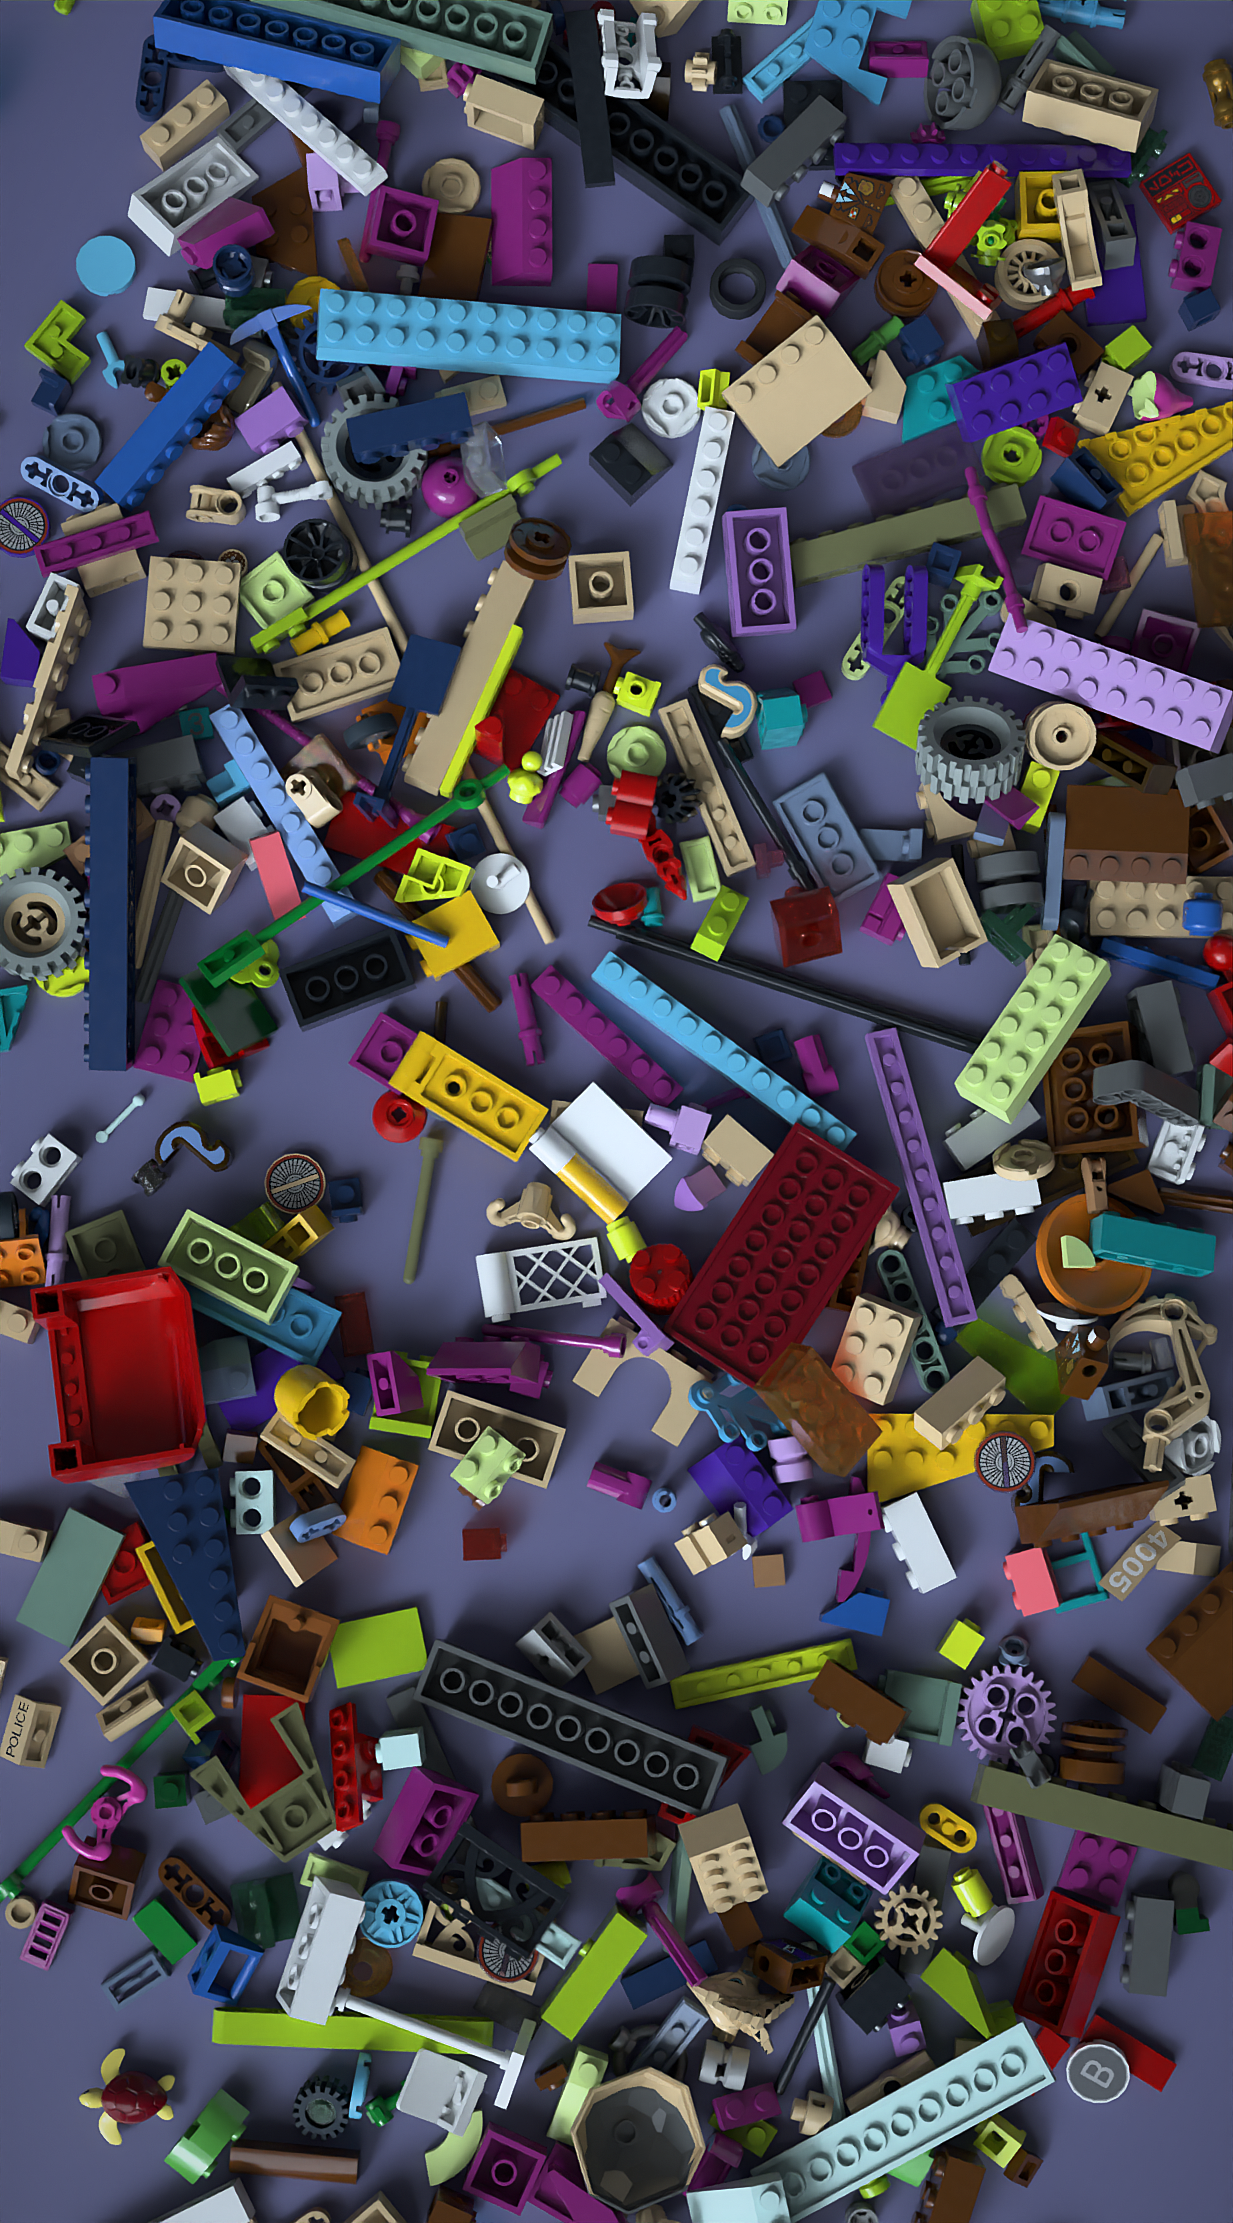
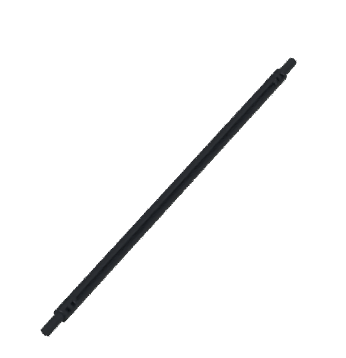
(792, 986)

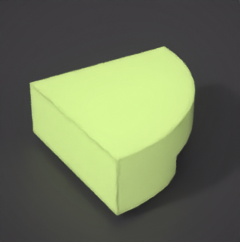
(1076, 1253)

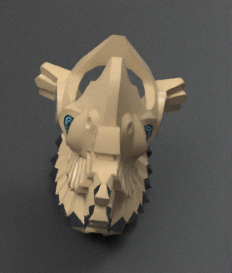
(736, 2004)

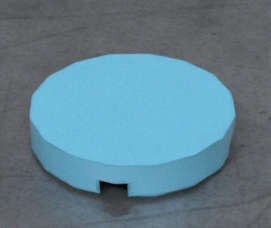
(106, 265)
(360, 2085)

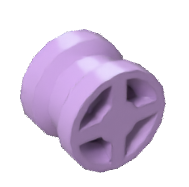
(167, 813)

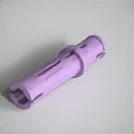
(57, 1246)

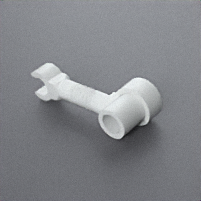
(269, 502)

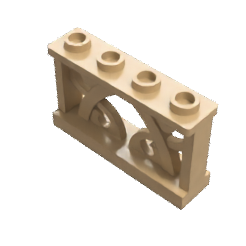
(445, 1954)

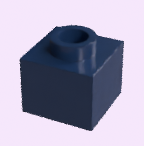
(1198, 309)

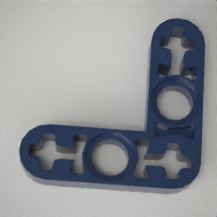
(166, 61)

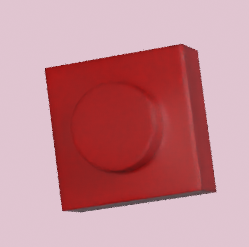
(1060, 437)

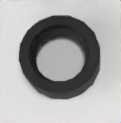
(738, 266)

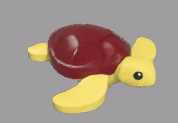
(127, 2097)

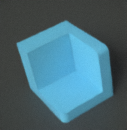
(229, 784)

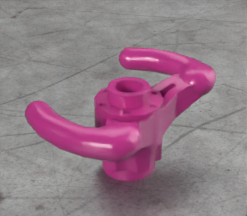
(108, 1813)

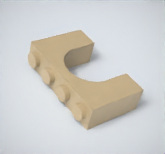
(678, 1412)

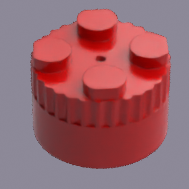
(660, 1277)

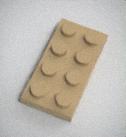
(341, 674)

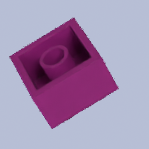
(401, 226)
(504, 2168)

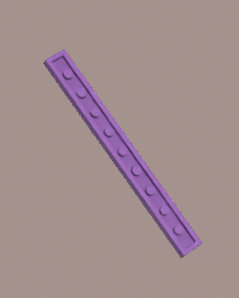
(921, 1177)

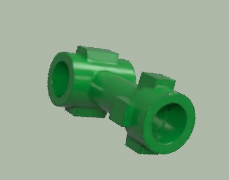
(380, 2110)

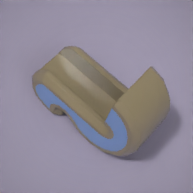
(260, 370)

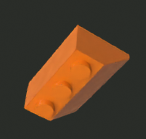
(376, 1499)

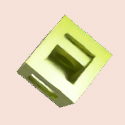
(639, 703)
(218, 1085)
(998, 2148)

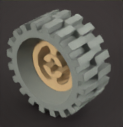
(56, 951)

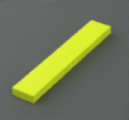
(482, 710)
(759, 1673)

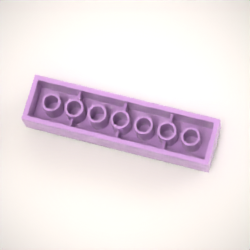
(1115, 683)

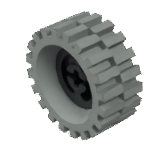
(387, 479)
(970, 749)

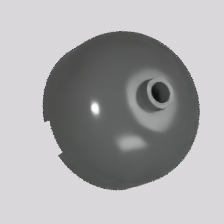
(975, 81)

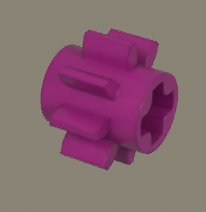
(460, 76)
(928, 133)

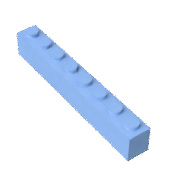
(278, 805)

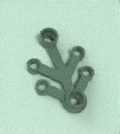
(961, 643)

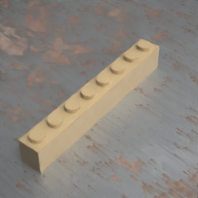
(483, 645)

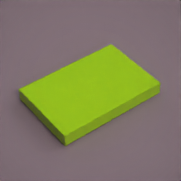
(378, 1647)

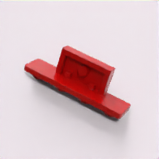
(353, 1767)

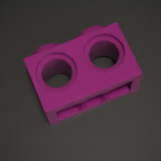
(1199, 259)

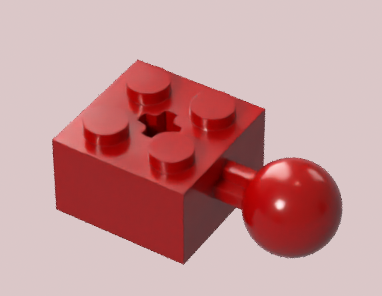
(1219, 957)

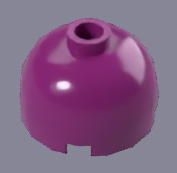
(444, 497)

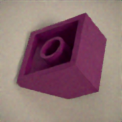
(817, 281)

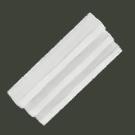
(555, 743)

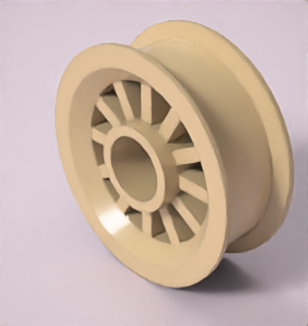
(1003, 282)

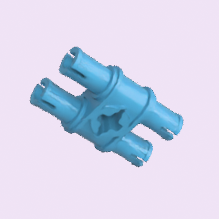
(1087, 14)

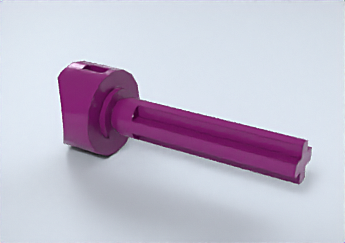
(625, 401)
(643, 1899)

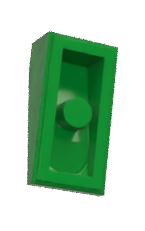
(164, 1930)

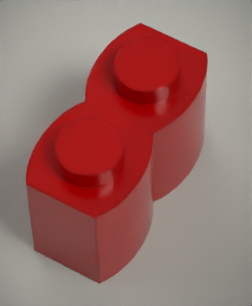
(633, 804)

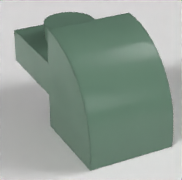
(770, 1747)

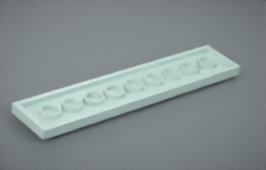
(910, 2121)

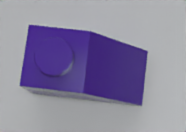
(20, 657)

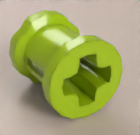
(172, 368)

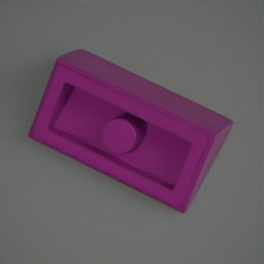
(898, 59)

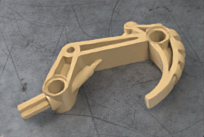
(1176, 1410)

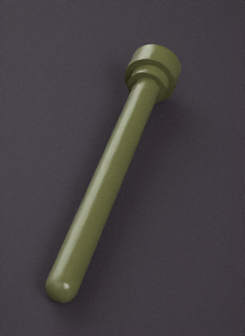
(430, 1150)

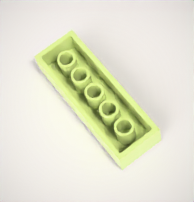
(1033, 1028)

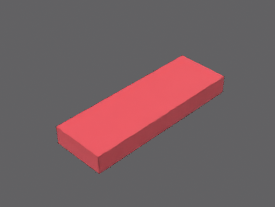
(275, 873)

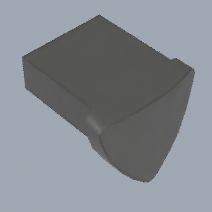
(359, 384)

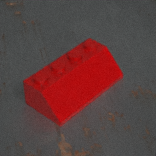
(1065, 1964)

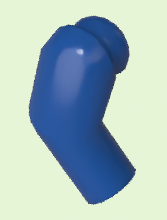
(42, 1218)

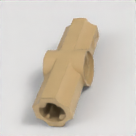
(904, 2073)

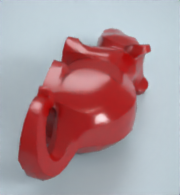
(660, 852)

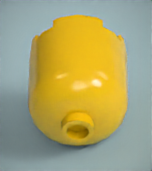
(311, 1401)

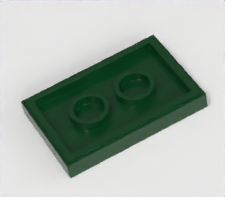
(229, 1011)

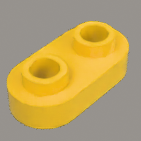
(946, 1827)

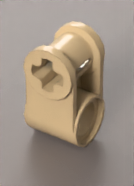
(209, 504)
(315, 799)

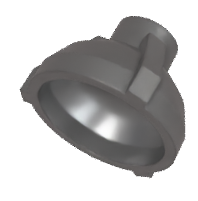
(1046, 274)

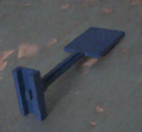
(420, 687)

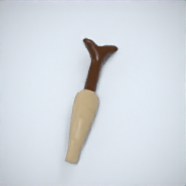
(603, 701)

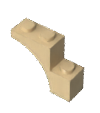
(1076, 229)
(947, 825)

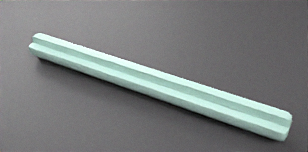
(826, 2055)

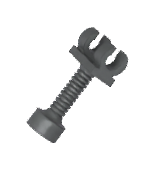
(1036, 1766)

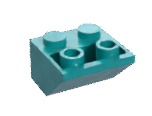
(828, 1904)

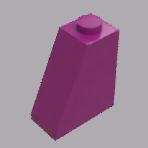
(226, 224)

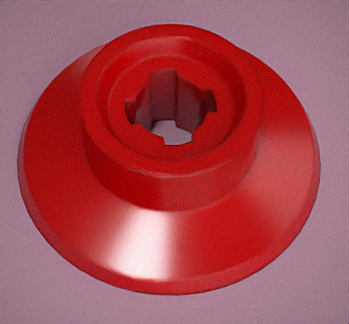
(408, 1127)

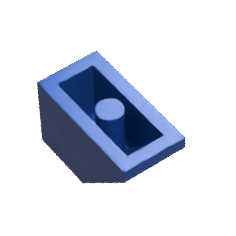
(859, 1612)

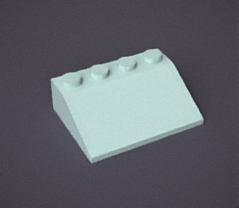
(741, 2201)

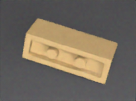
(314, 1455)

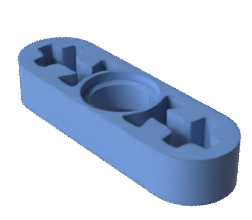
(46, 466)

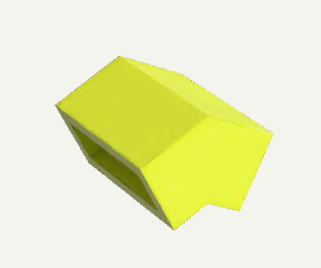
(711, 385)

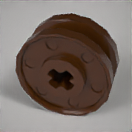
(891, 292)
(537, 548)

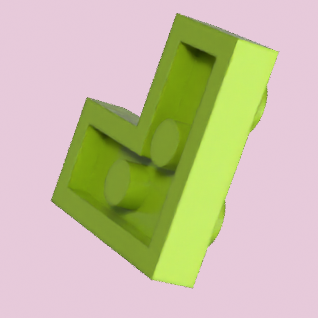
(52, 344)

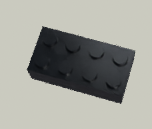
(347, 979)

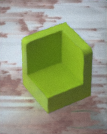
(192, 1714)

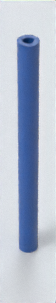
(375, 914)

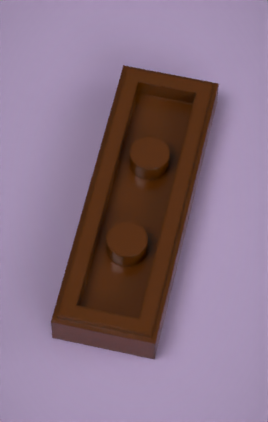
(1119, 1695)

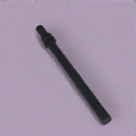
(796, 868)

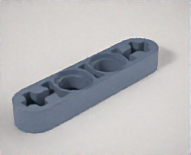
(1053, 870)

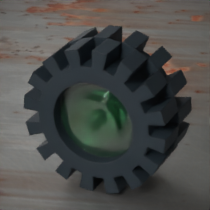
(322, 2107)

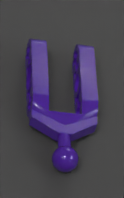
(873, 620)

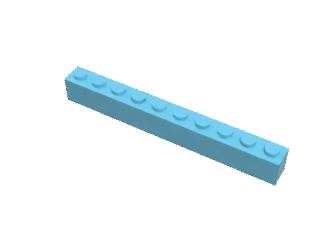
(718, 1051)

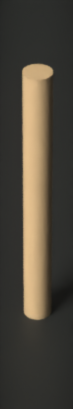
(1123, 595)

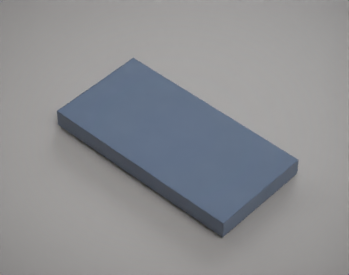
(827, 838)

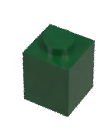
(172, 1789)

